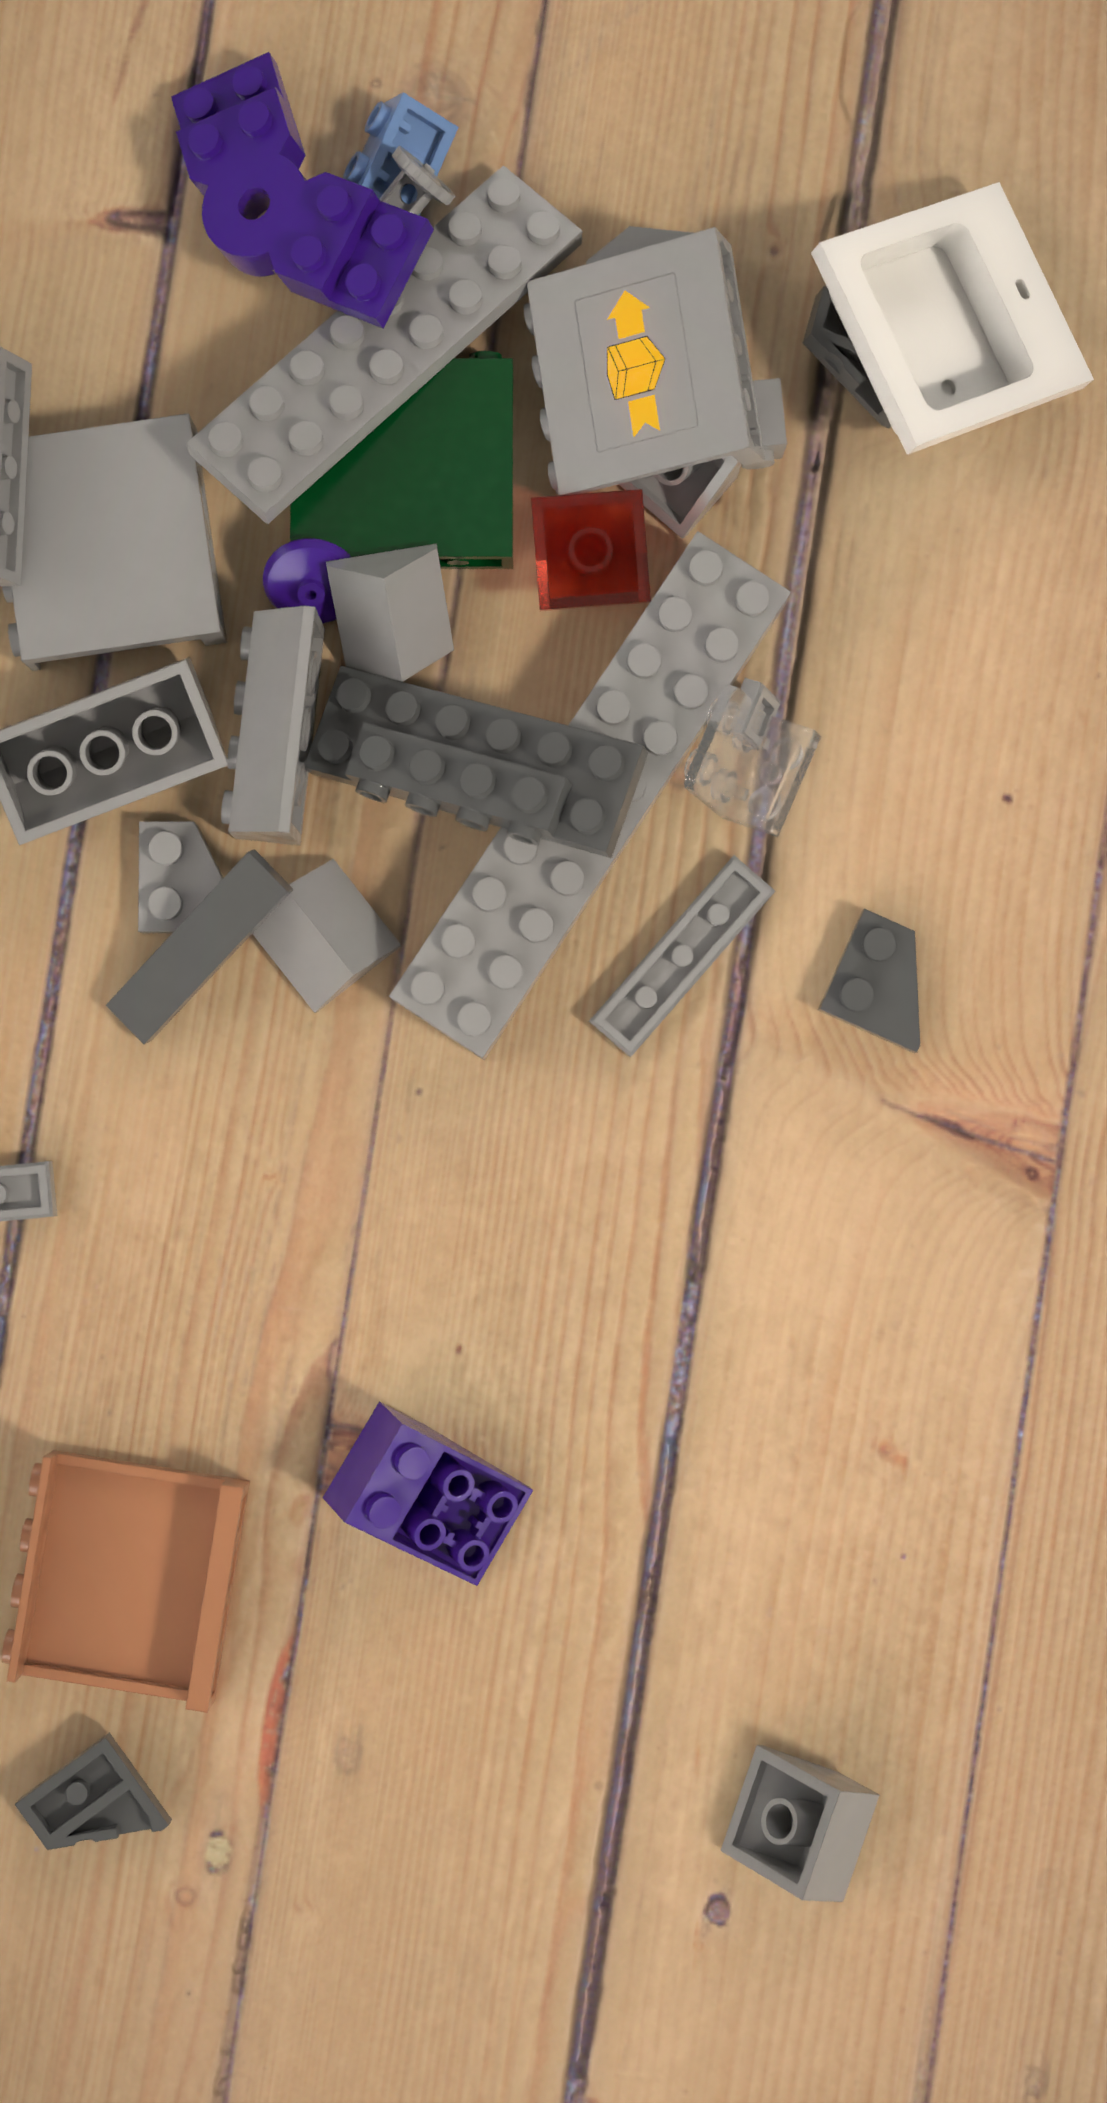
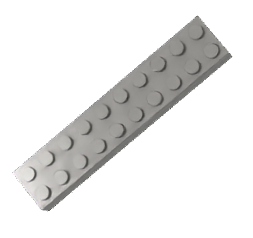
(530, 896)

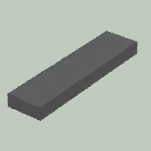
(199, 946)

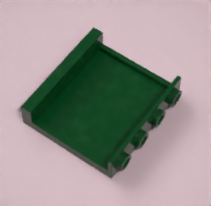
(427, 474)

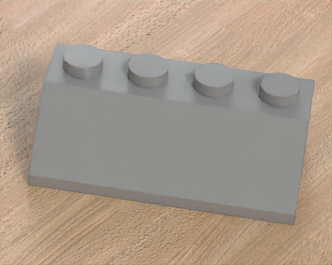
(276, 725)
(107, 751)

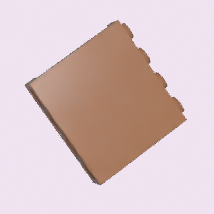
(126, 1577)

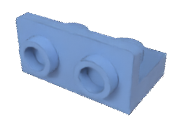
(404, 124)

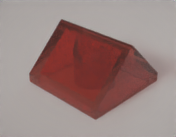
(590, 550)

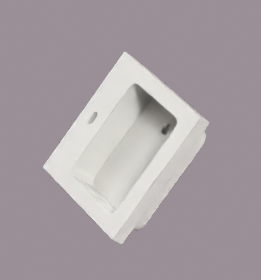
(951, 317)

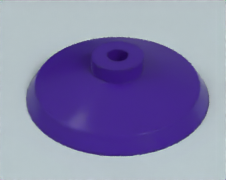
(299, 576)

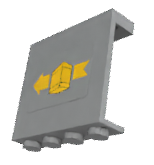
(643, 364)

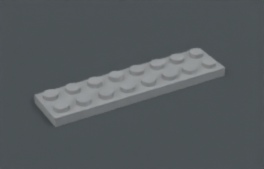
(358, 374)

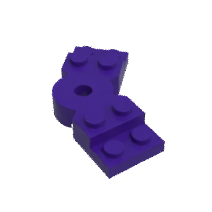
(318, 233)

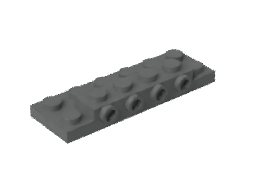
(476, 762)

